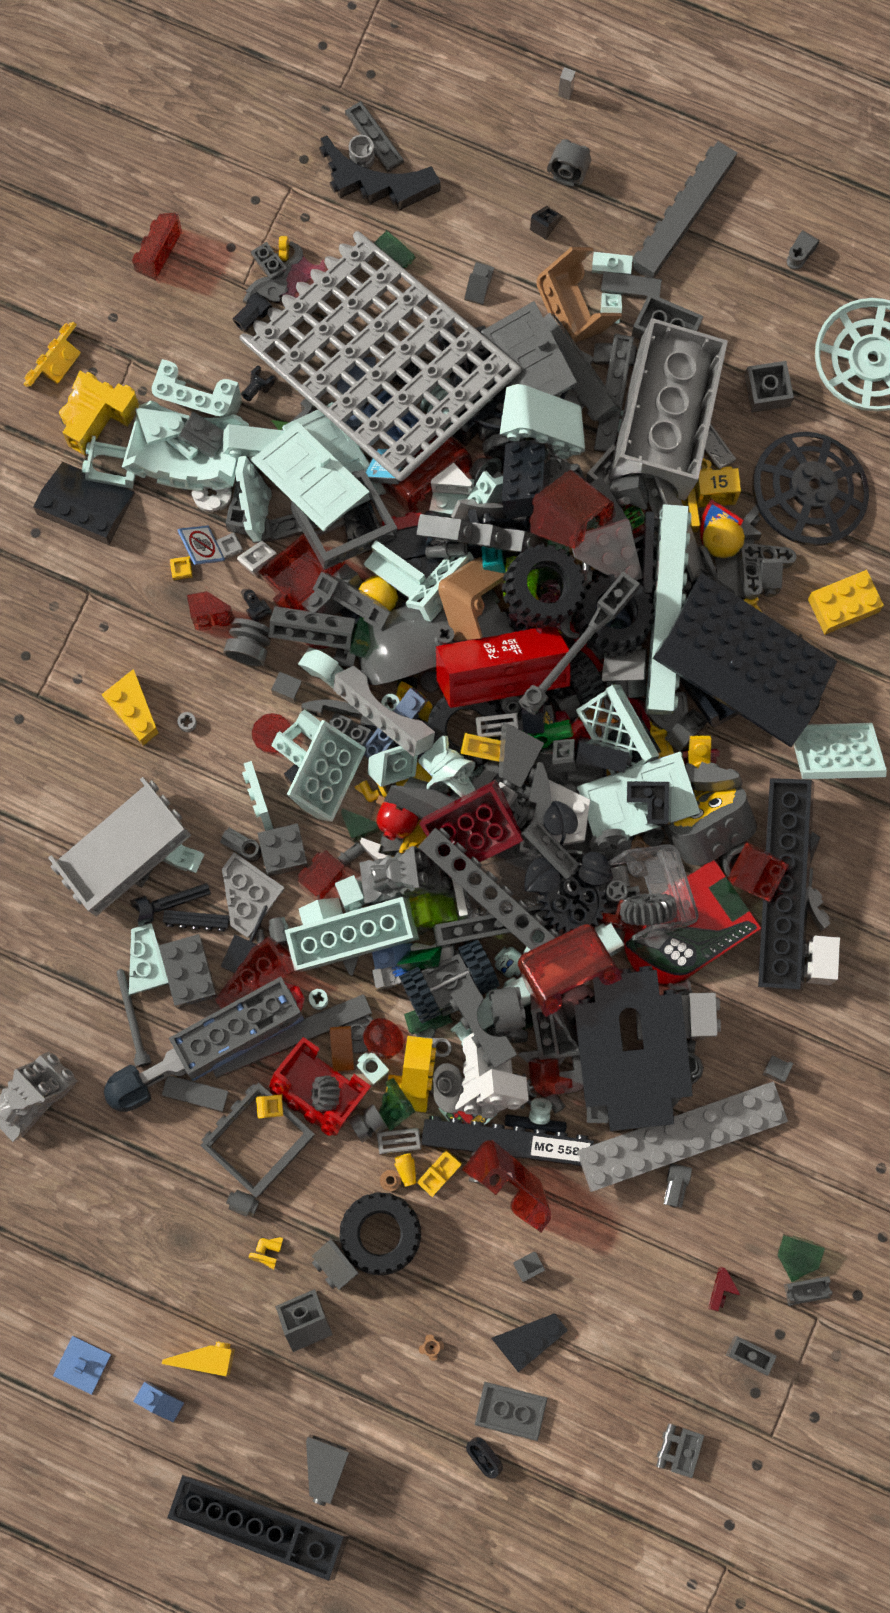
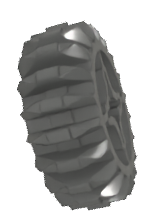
(648, 909)

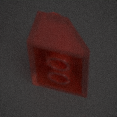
(157, 245)

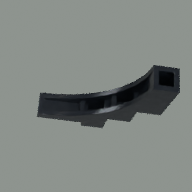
(373, 185)

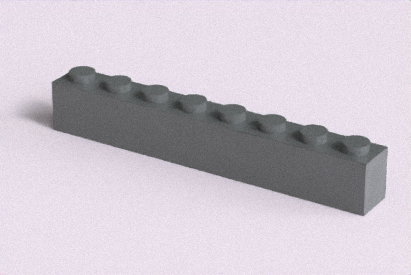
(684, 210)

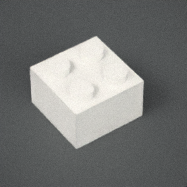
(822, 960)

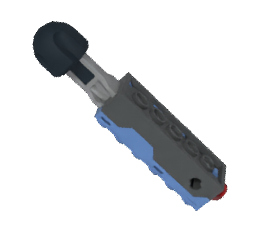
(212, 1042)

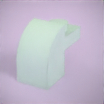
(320, 665)
(185, 858)

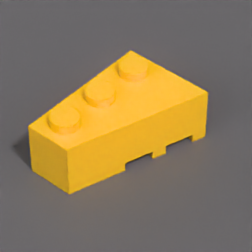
(131, 707)

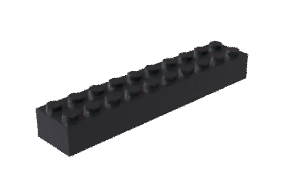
(786, 913)

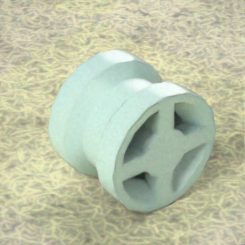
(540, 1111)

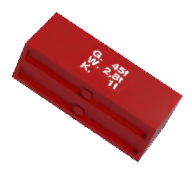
(499, 665)

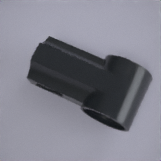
(255, 308)

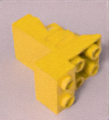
(92, 407)

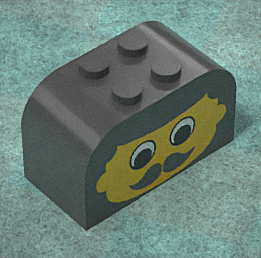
(721, 825)

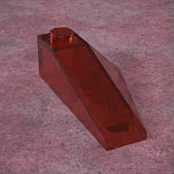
(262, 965)

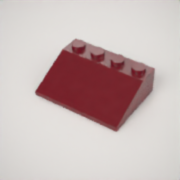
(477, 822)

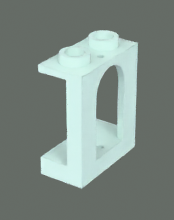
(97, 448)
(305, 724)

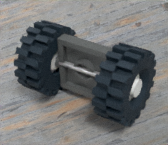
(452, 974)

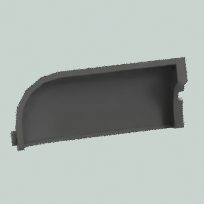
(408, 644)

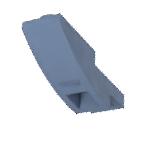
(408, 707)

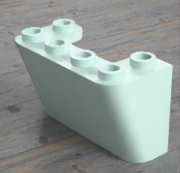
(223, 402)
(544, 418)

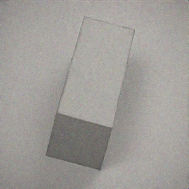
(566, 83)

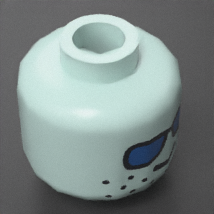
(508, 962)

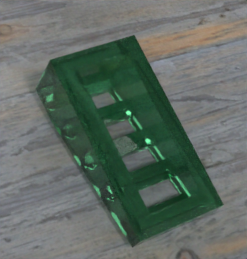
(361, 639)

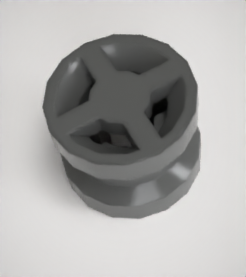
(619, 891)

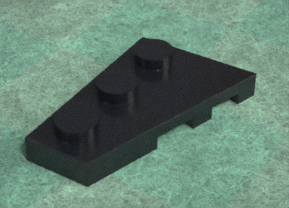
(530, 1340)

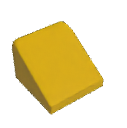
(269, 1106)

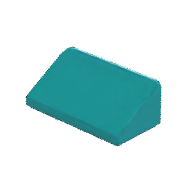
(493, 560)

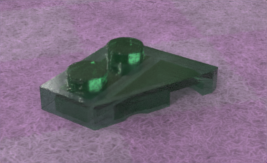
(395, 1106)

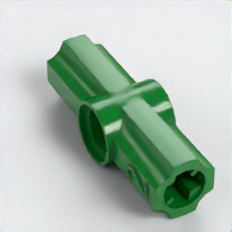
(554, 732)

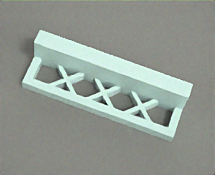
(431, 602)

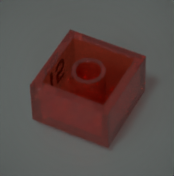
(321, 875)

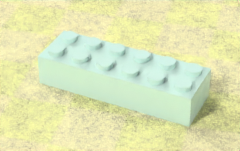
(351, 934)

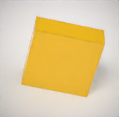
(181, 568)

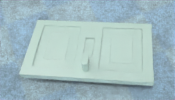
(336, 443)
(310, 476)
(609, 796)

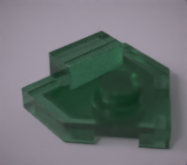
(799, 1256)

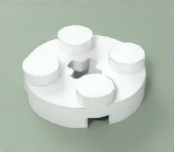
(213, 502)

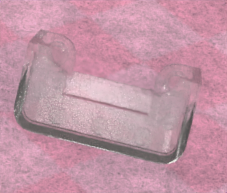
(512, 875)

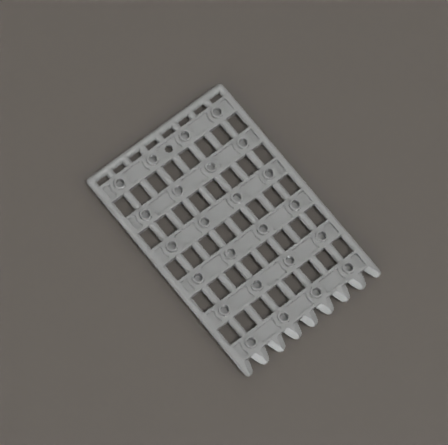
(392, 364)

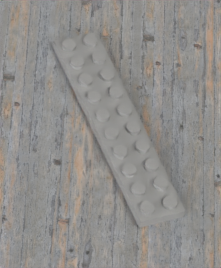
(689, 1135)

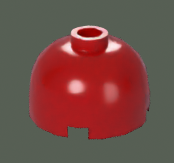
(395, 822)

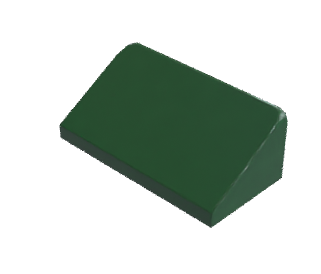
(420, 958)

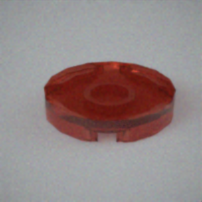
(266, 729)
(383, 1038)

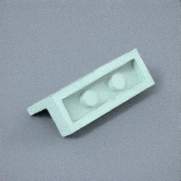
(394, 570)

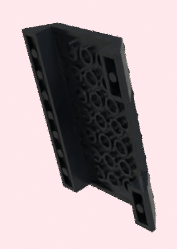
(746, 659)

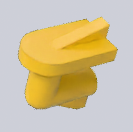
(370, 796)
(263, 1244)

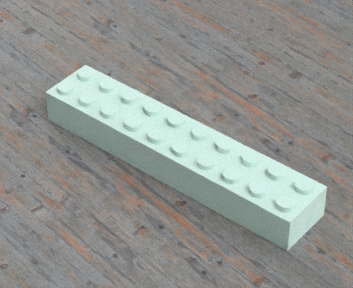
(667, 604)

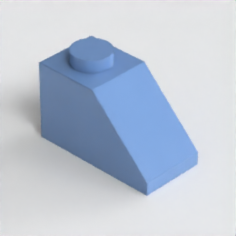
(158, 1401)

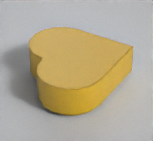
(284, 248)

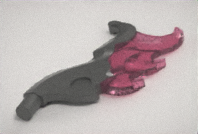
(285, 284)
(554, 594)

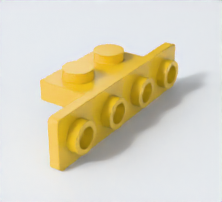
(57, 359)

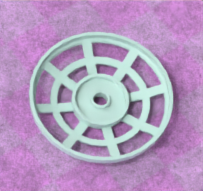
(858, 355)

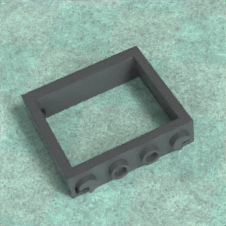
(357, 545)
(225, 1122)

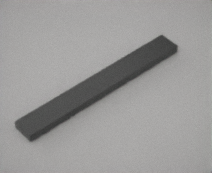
(309, 1028)

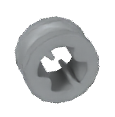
(191, 726)

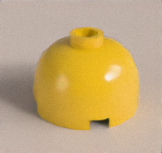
(723, 538)
(380, 591)

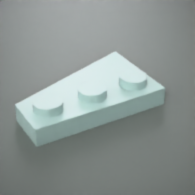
(145, 961)

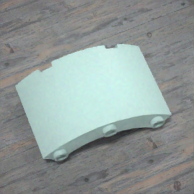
(172, 467)

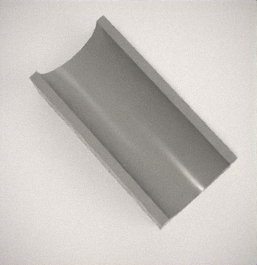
(669, 405)

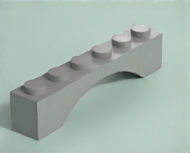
(408, 733)

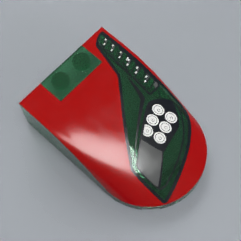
(721, 927)

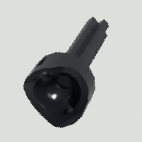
(147, 909)

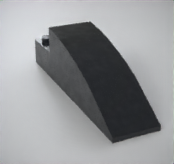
(259, 1527)

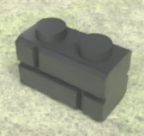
(751, 1355)

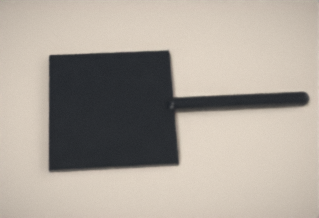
(241, 947)

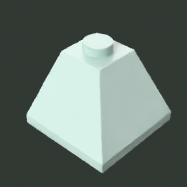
(392, 766)

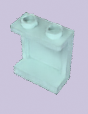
(487, 489)

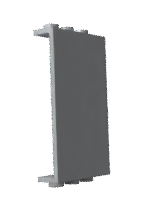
(121, 849)

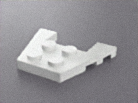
(578, 804)

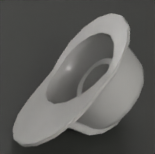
(447, 1087)

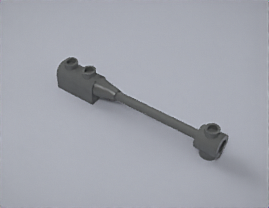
(607, 609)

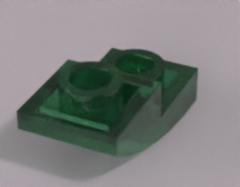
(395, 249)
(415, 1026)

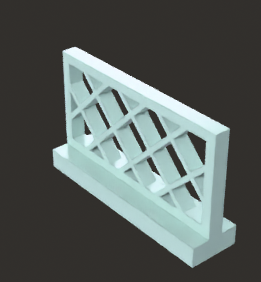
(628, 719)

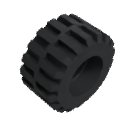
(585, 678)

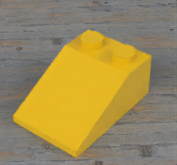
(210, 1359)

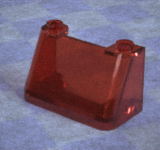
(419, 481)
(565, 965)

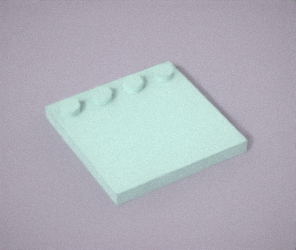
(839, 751)

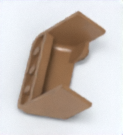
(564, 299)
(462, 597)

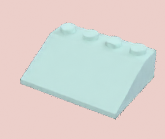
(326, 772)

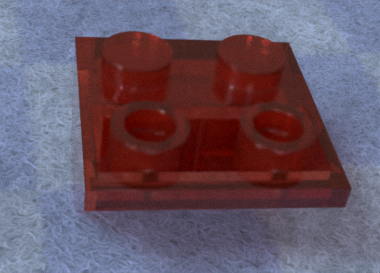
(209, 611)
(757, 872)

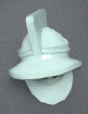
(447, 768)

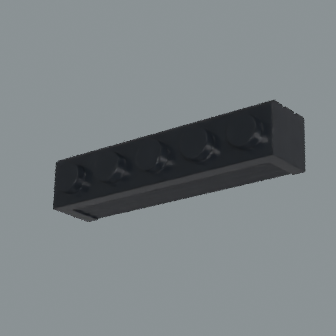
(196, 920)

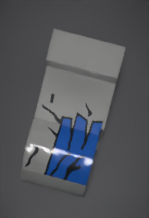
(387, 977)

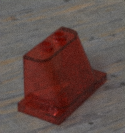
(294, 574)

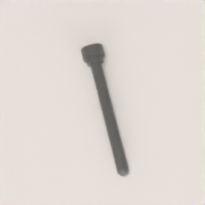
(141, 1057)

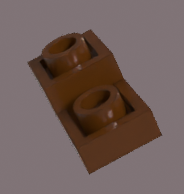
(342, 1048)

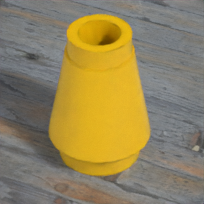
(406, 1168)

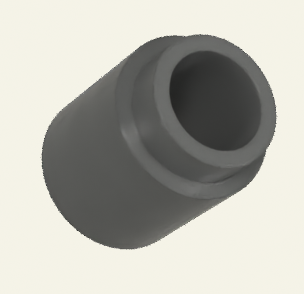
(242, 1203)

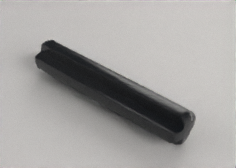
(525, 1122)

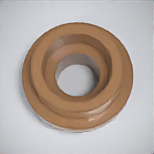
(395, 1185)

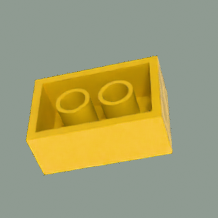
(845, 602)

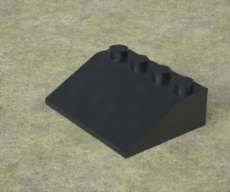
(82, 504)

